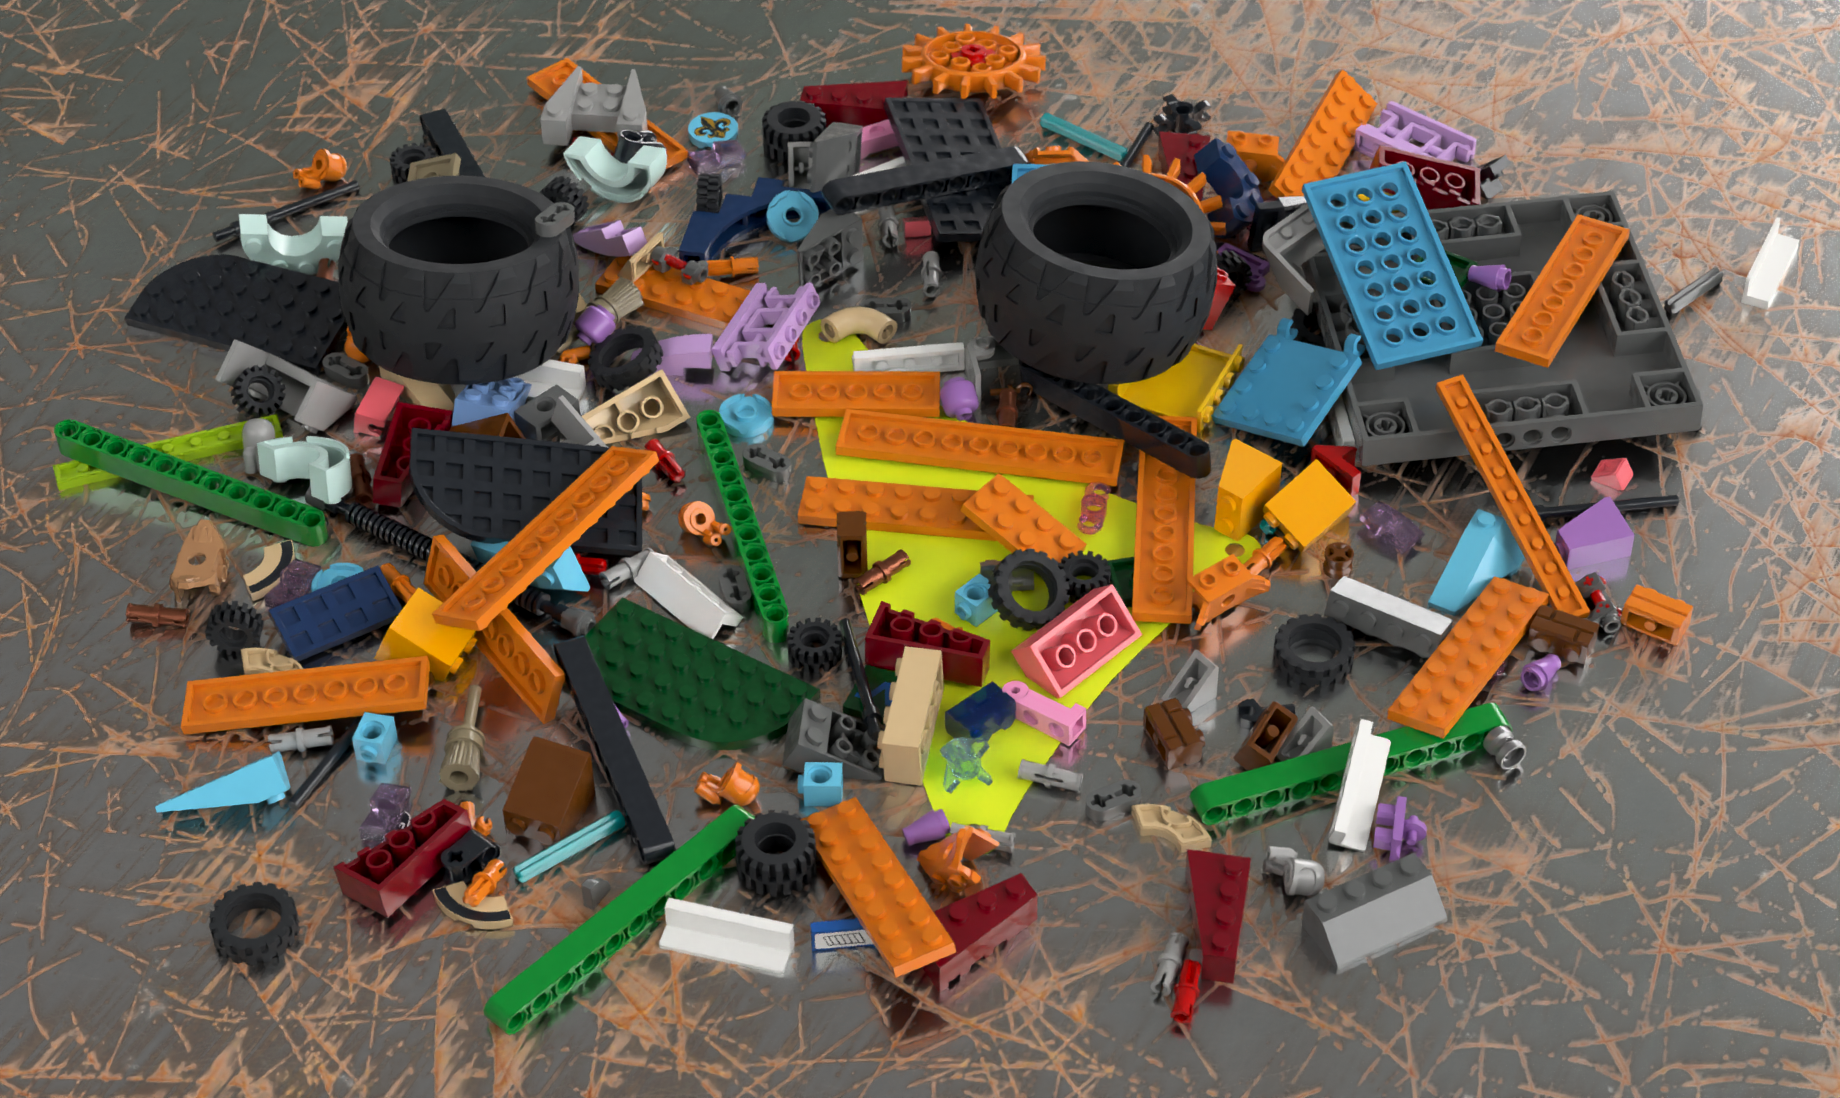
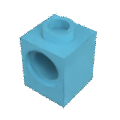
(973, 601)
(374, 738)
(821, 784)

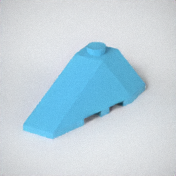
(1482, 552)
(561, 575)
(250, 784)

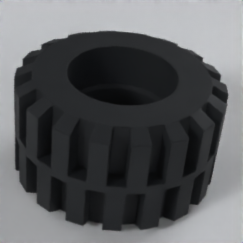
(790, 123)
(779, 871)

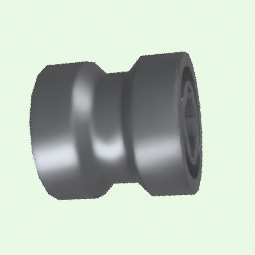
(1506, 749)

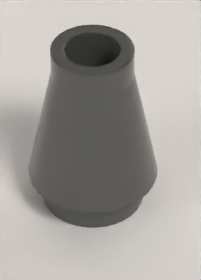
(727, 101)

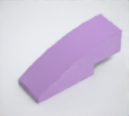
(611, 239)
(683, 353)

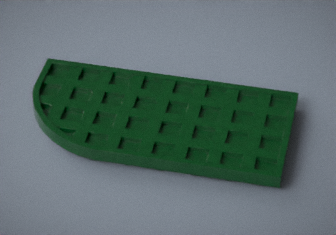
(691, 682)

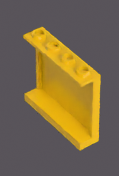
(1188, 387)

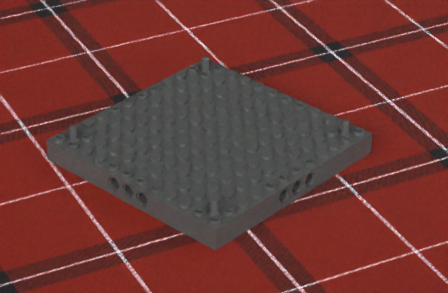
(1608, 381)

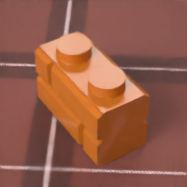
(1656, 615)

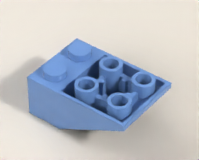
(489, 400)

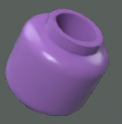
(595, 325)
(959, 398)

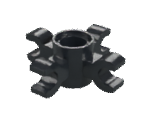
(1181, 116)

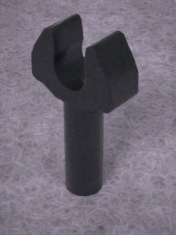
(1251, 707)

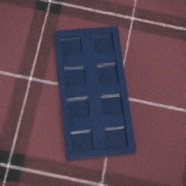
(335, 613)

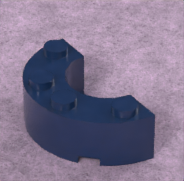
(1232, 182)

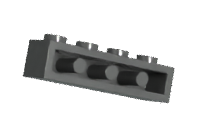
(1387, 617)

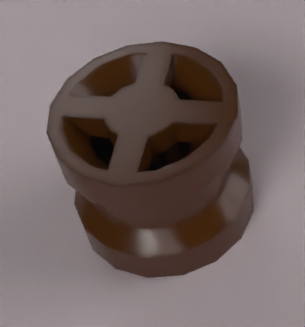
(1338, 560)

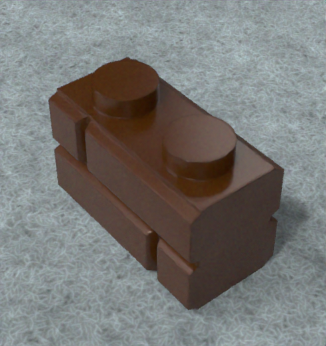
(851, 544)
(1563, 634)
(1173, 733)
(1266, 737)

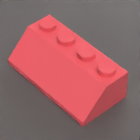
(1077, 641)

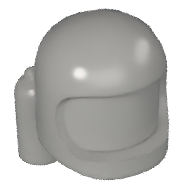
(253, 432)
(1299, 875)

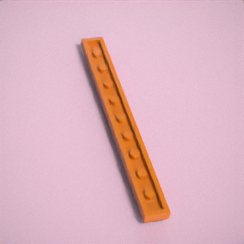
(1511, 497)

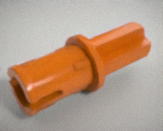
(733, 266)
(1263, 557)
(398, 582)
(484, 883)

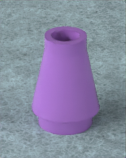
(1491, 276)
(1538, 674)
(927, 828)

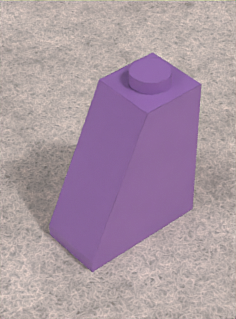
(1595, 536)

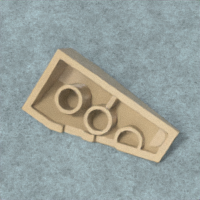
(422, 392)

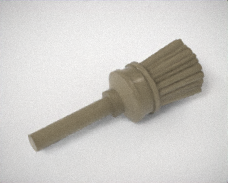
(619, 300)
(464, 749)

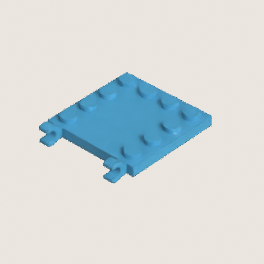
(1288, 386)

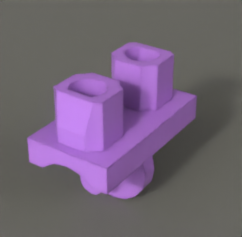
(1390, 839)

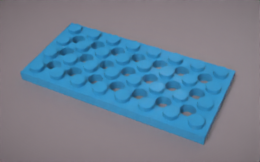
(1356, 284)

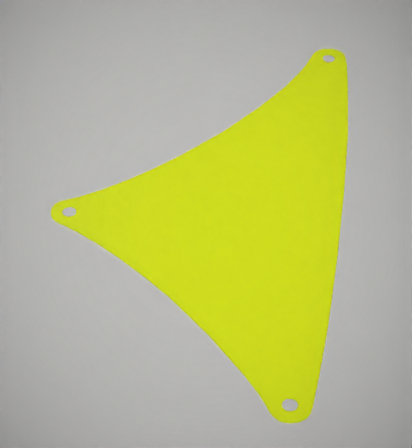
(947, 563)

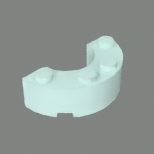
(611, 177)
(292, 252)
(317, 459)

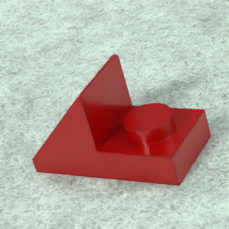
(1340, 464)

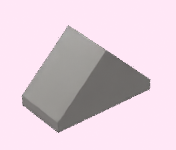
(799, 164)
(1194, 683)
(1308, 736)

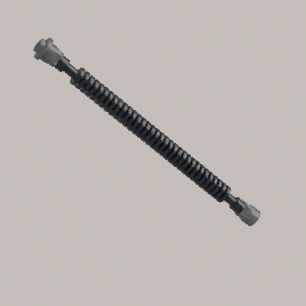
(418, 544)

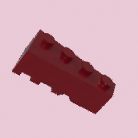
(854, 102)
(1184, 148)
(1438, 181)
(391, 476)
(963, 653)
(405, 861)
(1217, 903)
(981, 924)

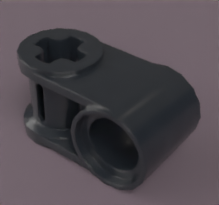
(632, 141)
(468, 857)

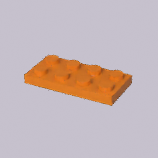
(1019, 521)

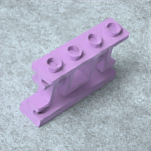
(1415, 126)
(745, 332)

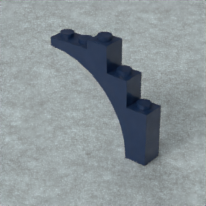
(739, 214)

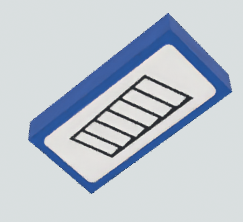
(838, 935)

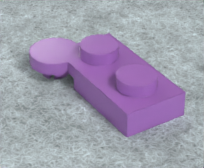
(1258, 267)

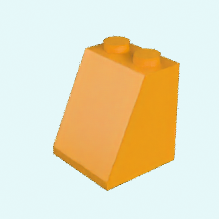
(1244, 488)
(1308, 507)
(418, 635)

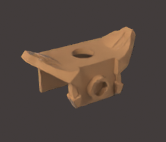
(206, 542)

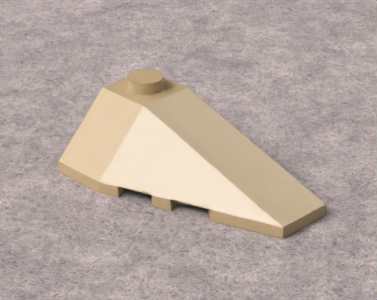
(638, 411)

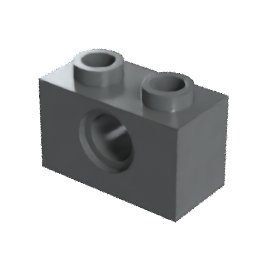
(536, 415)

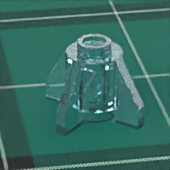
(964, 761)

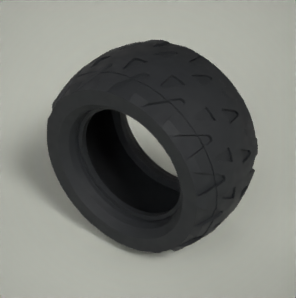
(1096, 272)
(455, 281)

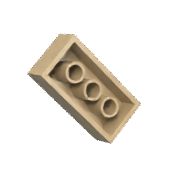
(911, 716)

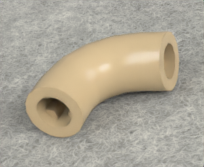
(858, 321)

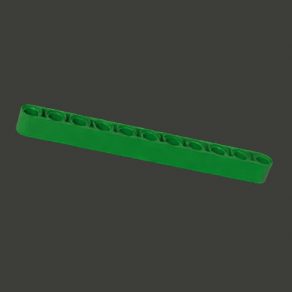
(192, 483)
(745, 530)
(1324, 769)
(616, 924)

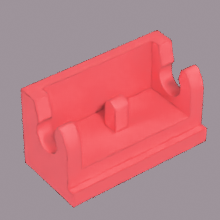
(377, 406)

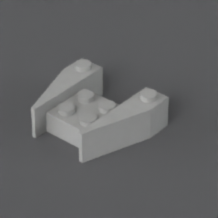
(592, 109)

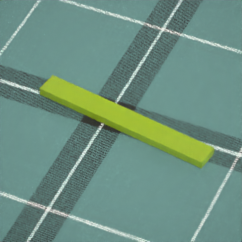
(185, 447)

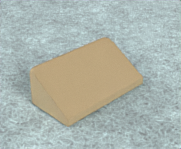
(641, 260)

